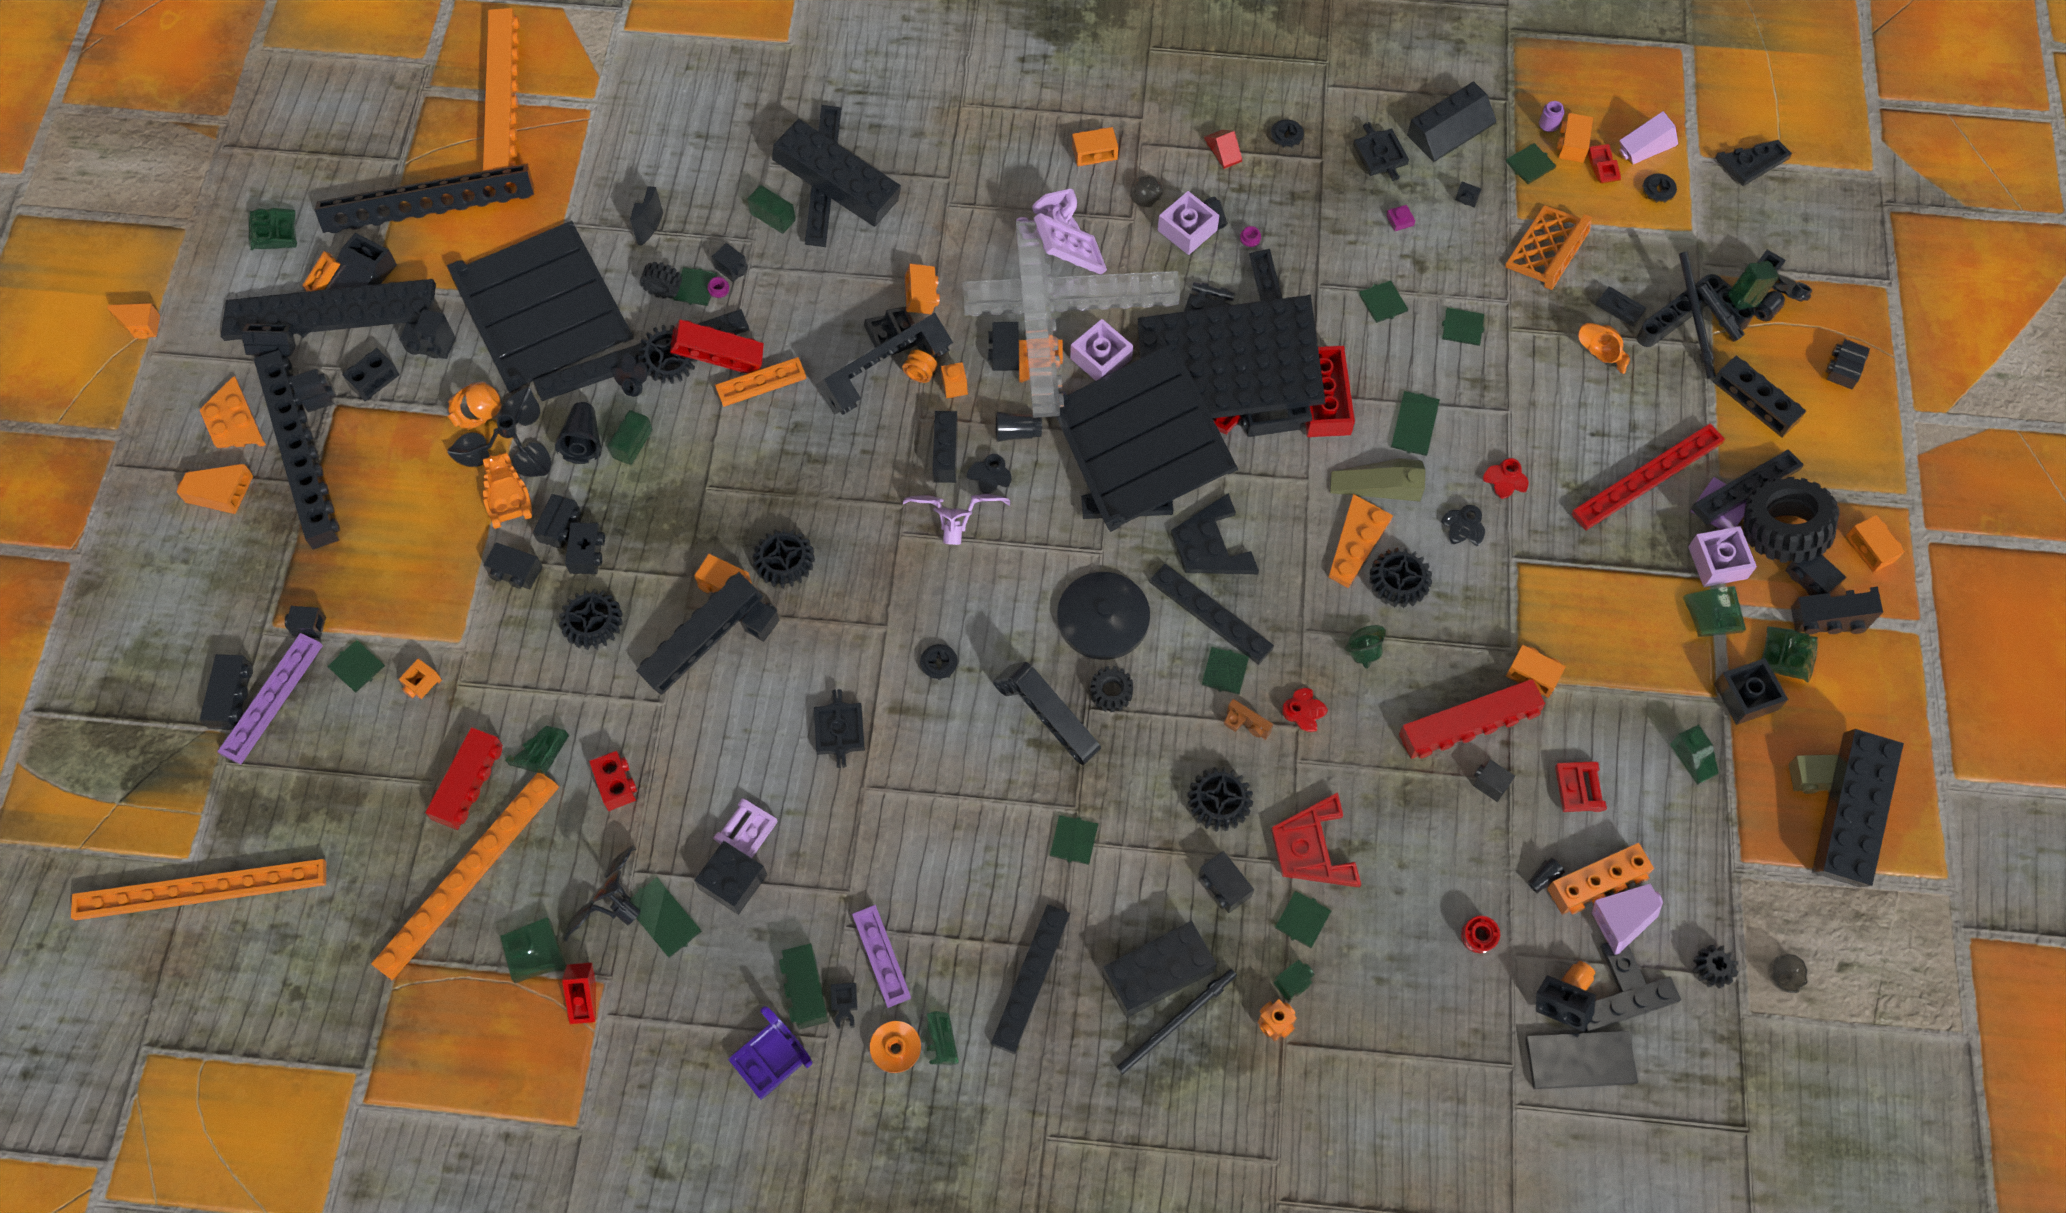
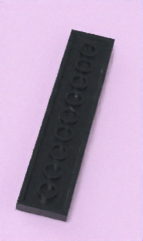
(332, 308)

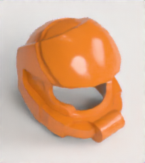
(482, 402)

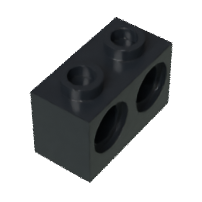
(370, 374)
(1565, 1003)

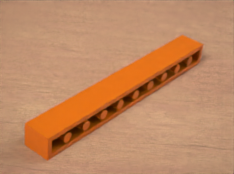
(501, 89)

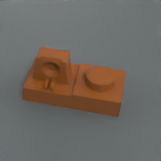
(1241, 715)

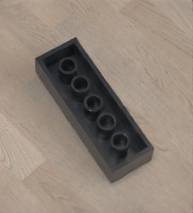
(836, 172)
(1857, 808)

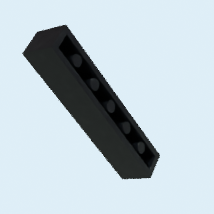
(699, 633)

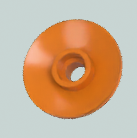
(895, 1034)

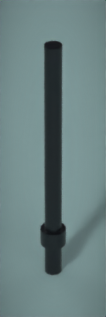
(1706, 355)
(1213, 989)

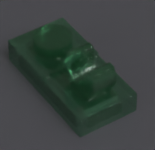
(942, 1034)

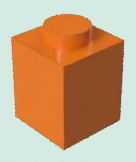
(954, 380)

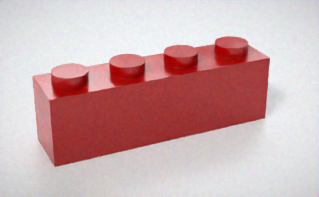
(716, 347)
(464, 779)

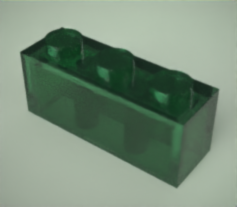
(803, 986)

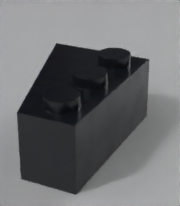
(1837, 614)

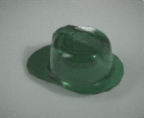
(1366, 644)

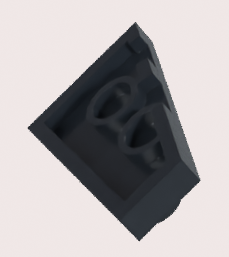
(1753, 162)

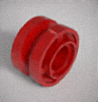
(1490, 928)

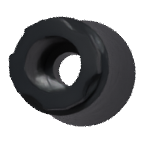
(1017, 426)

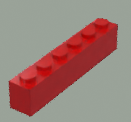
(1471, 719)

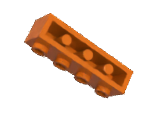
(1600, 879)

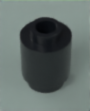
(1769, 306)

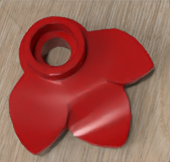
(1506, 481)
(1307, 709)

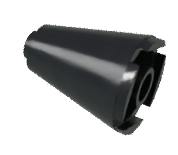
(579, 435)

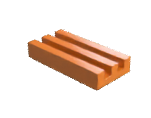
(321, 273)

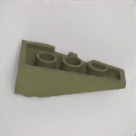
(1387, 479)

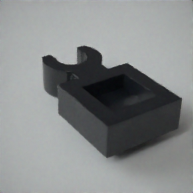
(844, 1000)

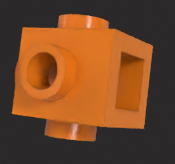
(1273, 1027)

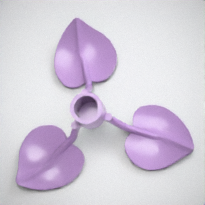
(952, 527)

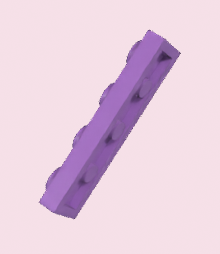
(881, 956)

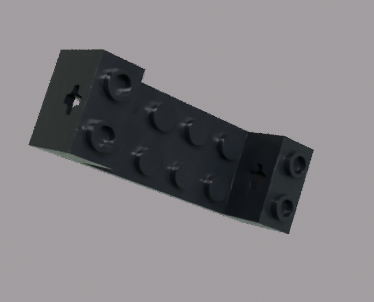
(928, 336)

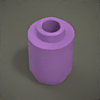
(1551, 116)

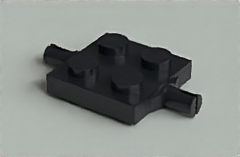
(1381, 152)
(839, 728)

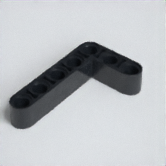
(1680, 311)
(1027, 683)

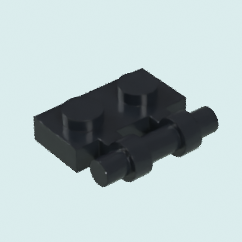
(1198, 302)

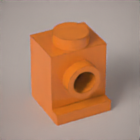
(419, 679)

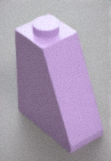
(1649, 139)
(1626, 915)

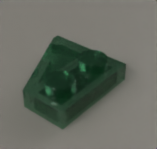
(540, 750)

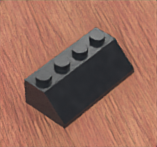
(1452, 122)

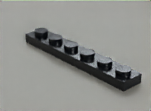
(1737, 491)
(1211, 614)
(1030, 979)

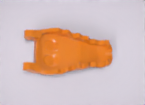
(504, 491)

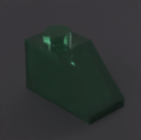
(1696, 754)

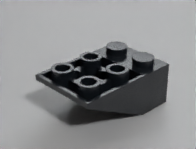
(362, 264)

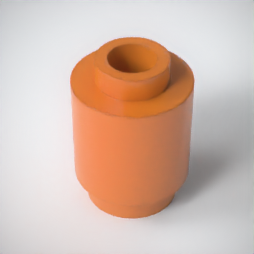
(1579, 975)

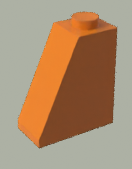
(216, 487)

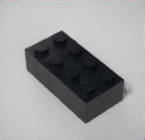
(1159, 969)

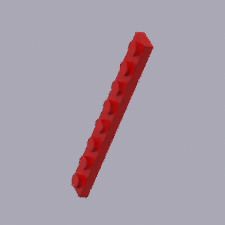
(1647, 477)

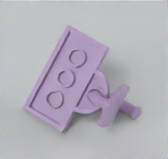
(1062, 234)

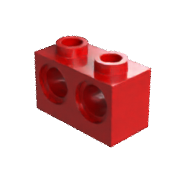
(610, 781)

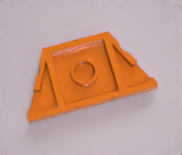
(230, 418)

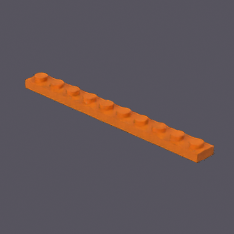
(464, 876)
(198, 889)

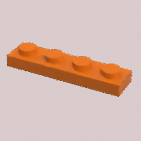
(760, 381)

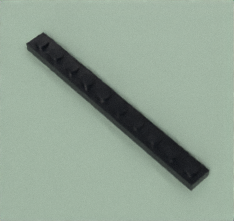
(1269, 289)
(601, 367)

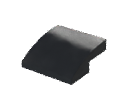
(646, 216)
(888, 326)

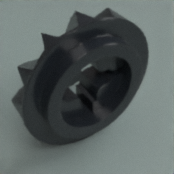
(1281, 127)
(1667, 186)
(930, 656)

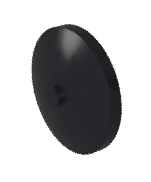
(1103, 615)

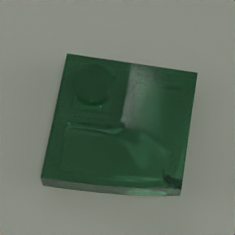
(1715, 611)
(532, 950)

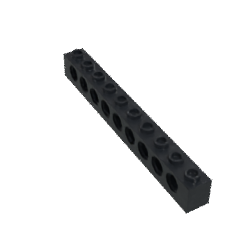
(391, 197)
(287, 415)

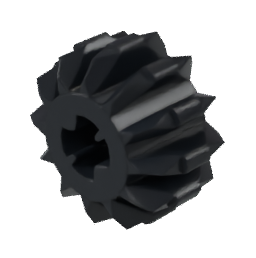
(1723, 962)

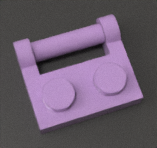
(752, 832)

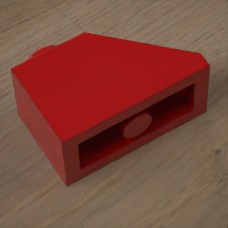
(580, 992)

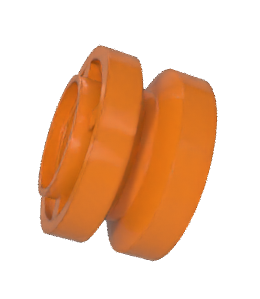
(919, 366)

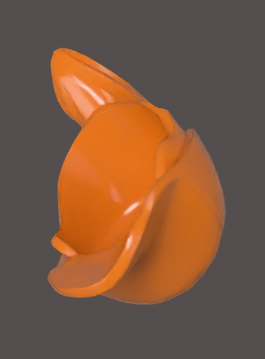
(1604, 344)

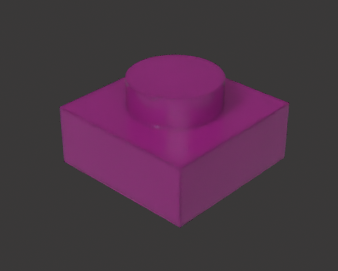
(1400, 218)

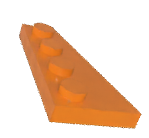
(1358, 538)

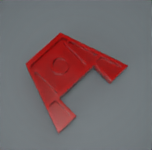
(1303, 848)

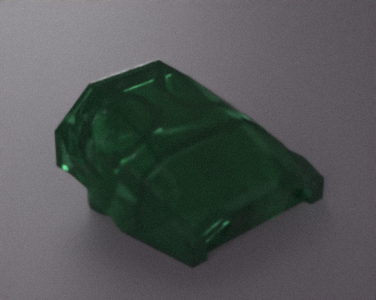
(272, 228)
(1790, 652)

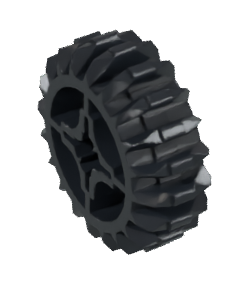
(659, 349)
(799, 550)
(1418, 577)
(597, 625)
(1229, 799)

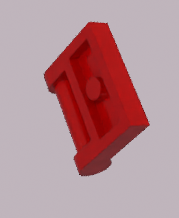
(1573, 788)

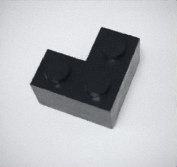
(428, 336)

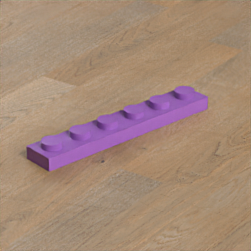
(270, 699)

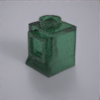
(1294, 980)

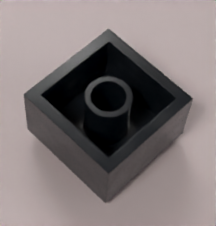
(1750, 691)
(731, 877)

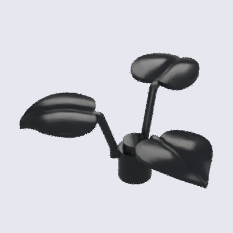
(529, 462)
(621, 907)

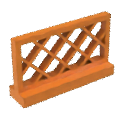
(1562, 256)

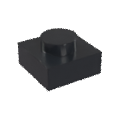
(1468, 194)

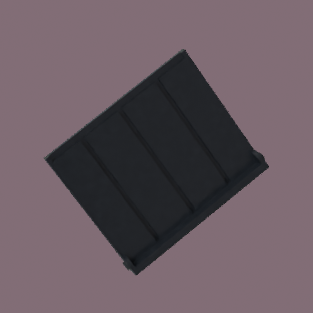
(540, 305)
(1143, 437)

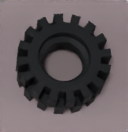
(661, 280)
(1111, 702)

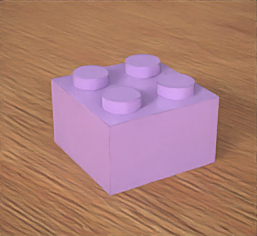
(1188, 222)
(1101, 351)
(1722, 556)

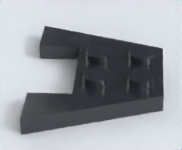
(1202, 545)

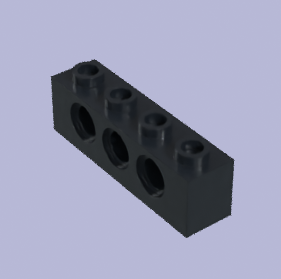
(1759, 396)

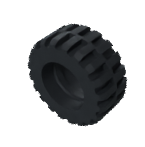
(1786, 540)

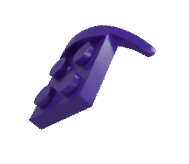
(770, 1056)

